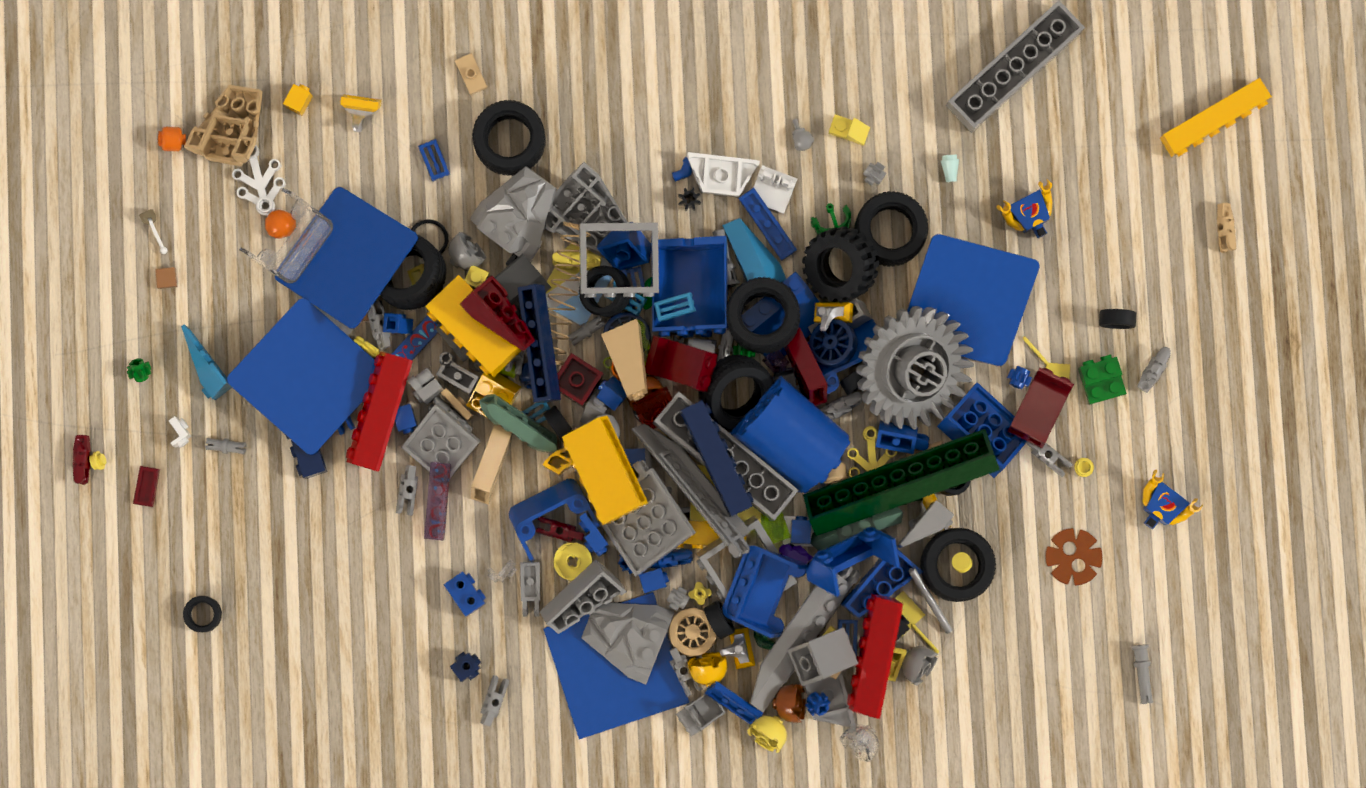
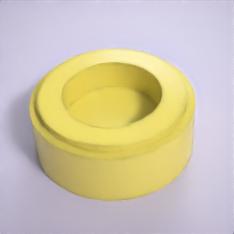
(961, 562)

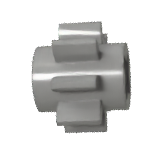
(874, 173)
(678, 598)

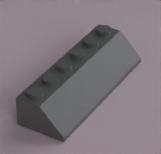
(515, 275)

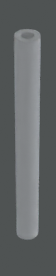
(930, 600)

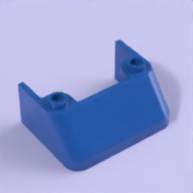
(544, 502)
(847, 553)

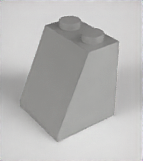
(823, 656)

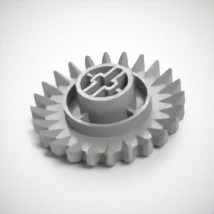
(889, 363)

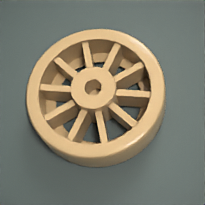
(692, 632)

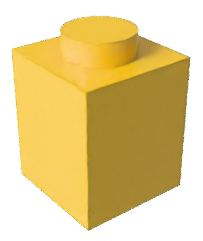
(298, 99)

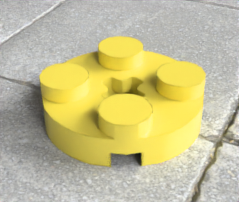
(561, 560)

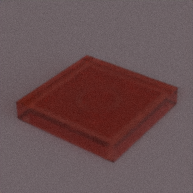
(651, 406)

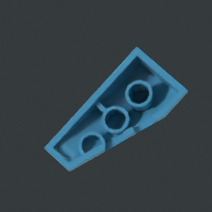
(751, 254)
(209, 373)

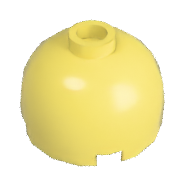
(769, 732)

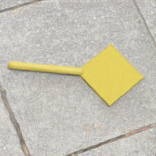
(1059, 370)

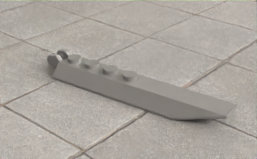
(695, 488)
(803, 627)

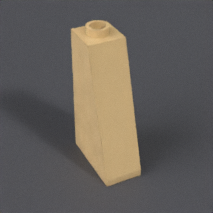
(627, 355)
(490, 465)

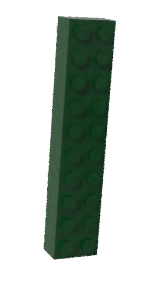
(900, 482)

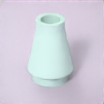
(950, 167)

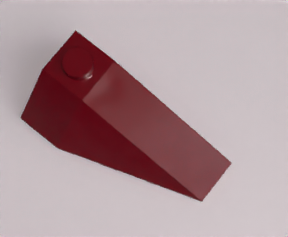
(492, 309)

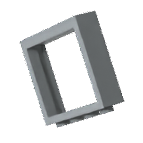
(611, 291)
(718, 545)

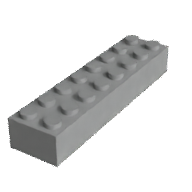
(1015, 66)
(765, 485)

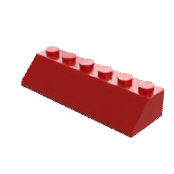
(379, 411)
(875, 655)

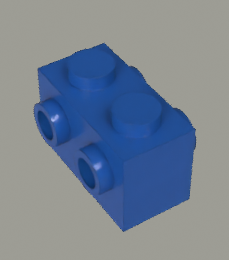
(463, 595)

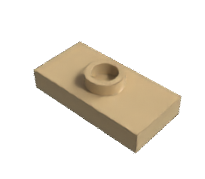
(471, 74)
(458, 403)

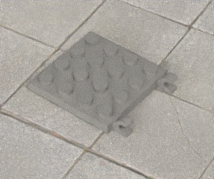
(651, 530)

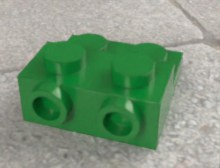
(1102, 379)

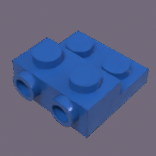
(594, 540)

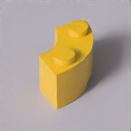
(558, 461)

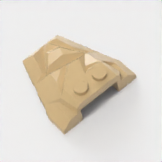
(230, 129)

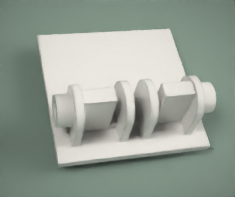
(774, 188)

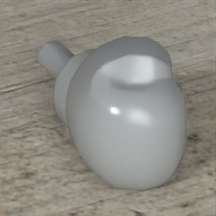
(802, 138)

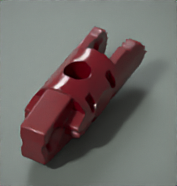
(81, 461)
(568, 530)

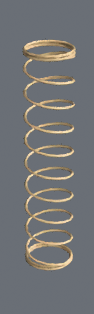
(574, 226)

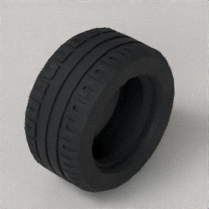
(508, 110)
(914, 213)
(426, 287)
(763, 288)
(725, 372)
(984, 555)

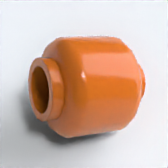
(171, 139)

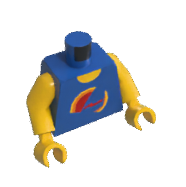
(1030, 211)
(1165, 504)

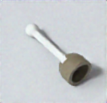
(148, 218)

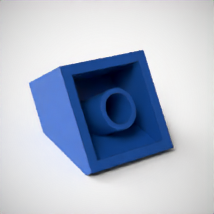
(625, 249)

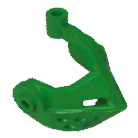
(830, 209)

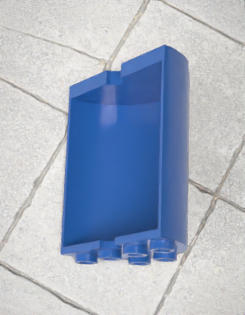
(698, 268)
(792, 436)

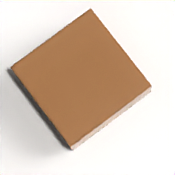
(166, 278)

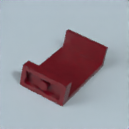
(680, 363)
(1041, 407)

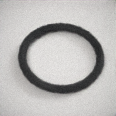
(440, 226)

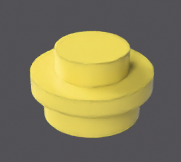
(97, 461)
(1083, 467)

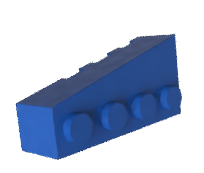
(880, 580)

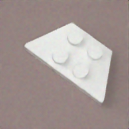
(721, 174)

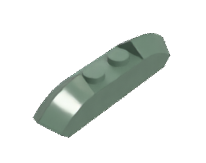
(524, 427)
(879, 521)

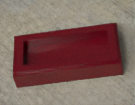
(146, 486)

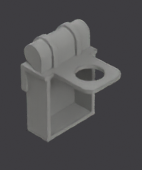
(700, 714)

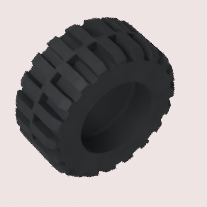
(819, 270)

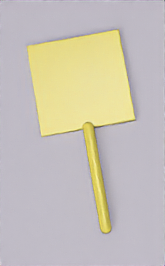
(913, 615)

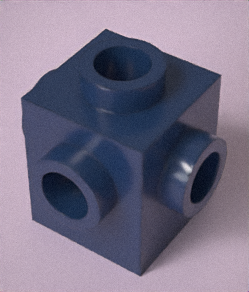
(459, 669)

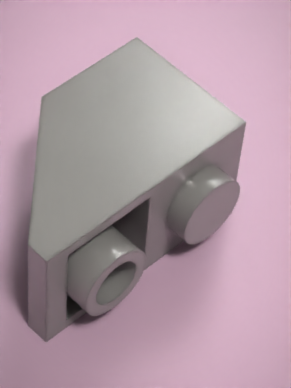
(594, 408)

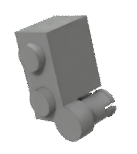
(456, 374)
(425, 386)

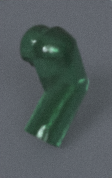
(762, 641)

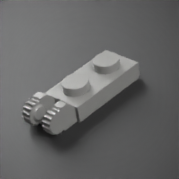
(530, 586)

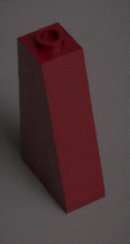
(806, 369)

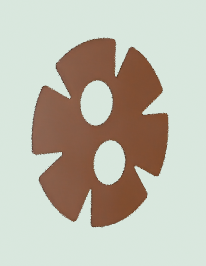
(1090, 556)

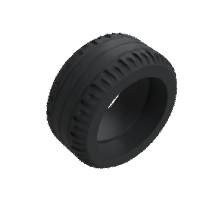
(619, 302)

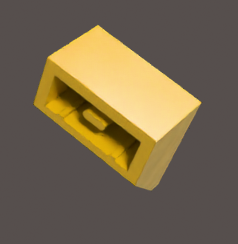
(495, 385)

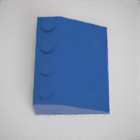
(769, 315)
(982, 411)

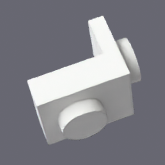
(181, 428)

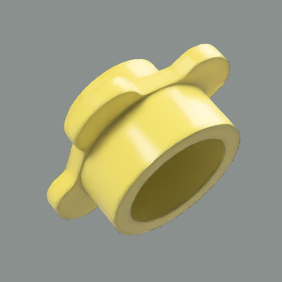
(699, 598)

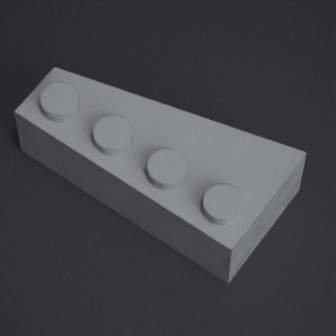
(582, 597)

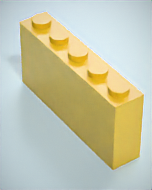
(480, 342)
(604, 470)

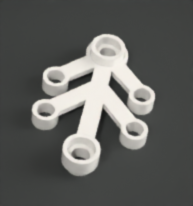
(260, 184)

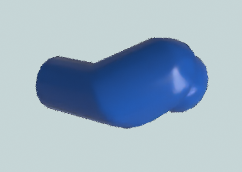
(685, 171)

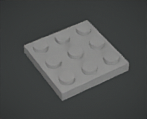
(440, 440)

